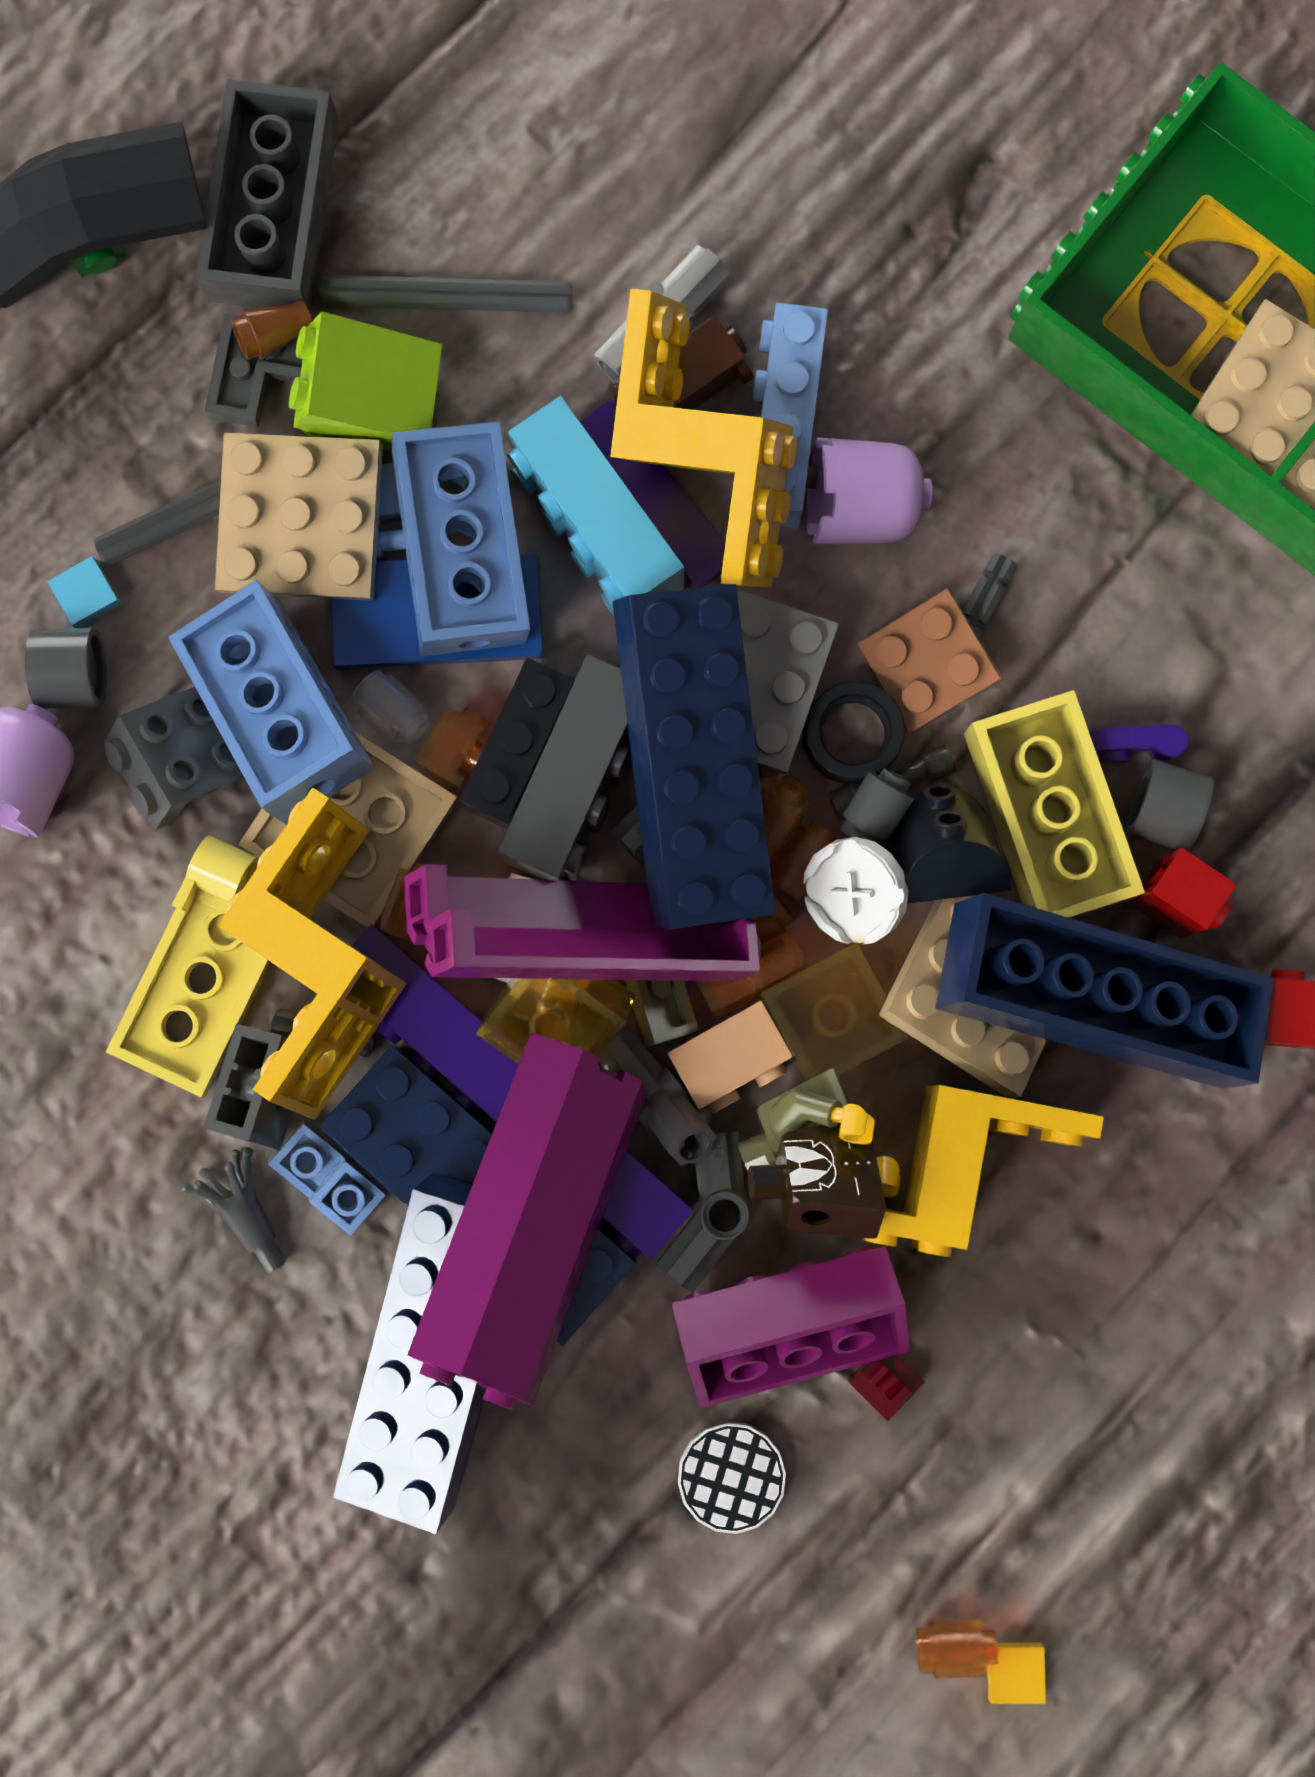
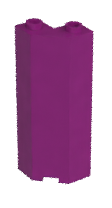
(564, 932)
(528, 1223)

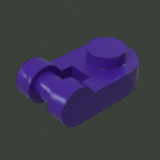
(1160, 742)

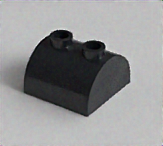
(948, 847)

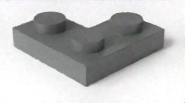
(241, 384)

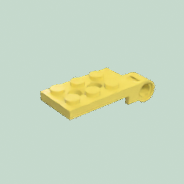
(191, 940)

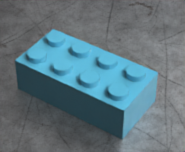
(591, 506)

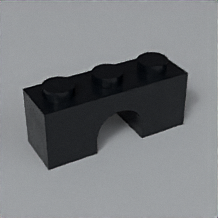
(516, 743)

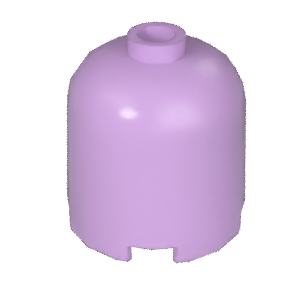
(864, 492)
(32, 767)

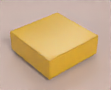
(1019, 1674)

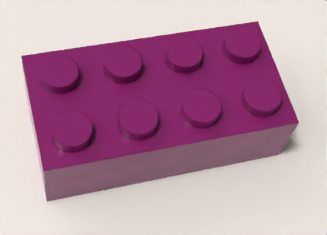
(792, 1325)

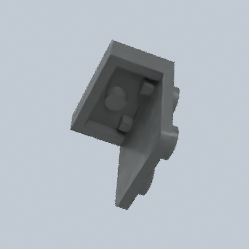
(170, 755)

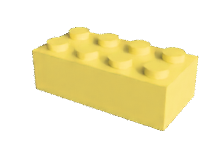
(1053, 808)

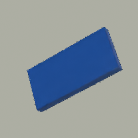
(386, 629)

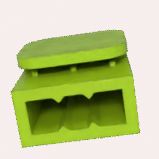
(363, 380)

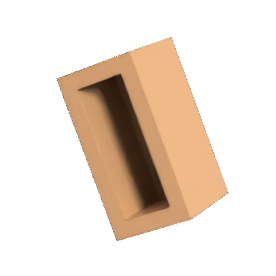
(731, 1056)

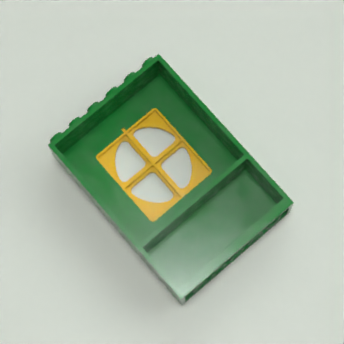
(1212, 171)

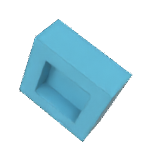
(84, 592)

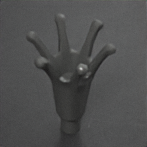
(240, 1208)

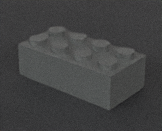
(267, 195)
(572, 778)

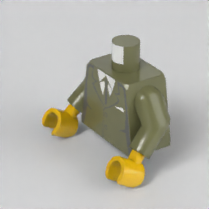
(813, 1104)

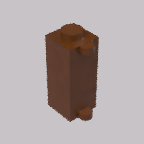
(709, 363)

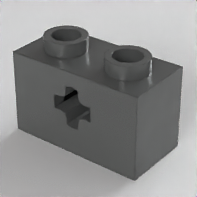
(235, 1105)

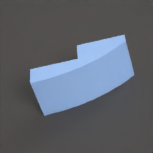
(327, 1178)

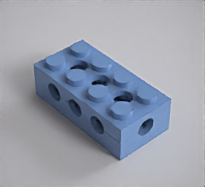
(484, 513)
(270, 701)

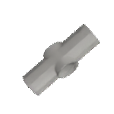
(690, 283)

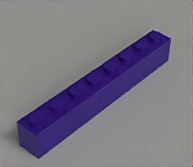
(447, 1044)

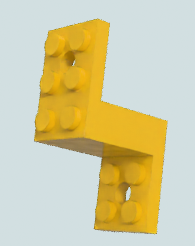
(657, 434)
(276, 922)
(951, 1160)

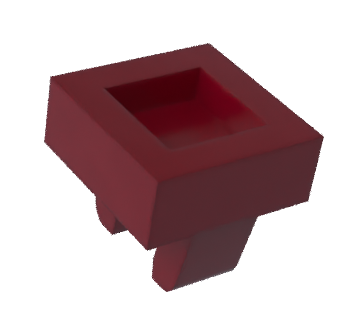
(886, 1384)

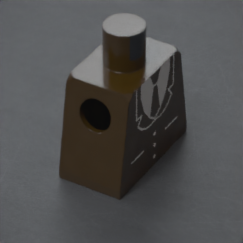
(823, 1184)

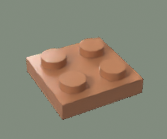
(930, 660)

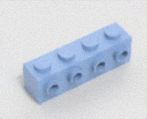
(791, 385)

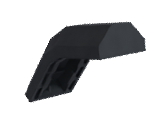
(94, 199)

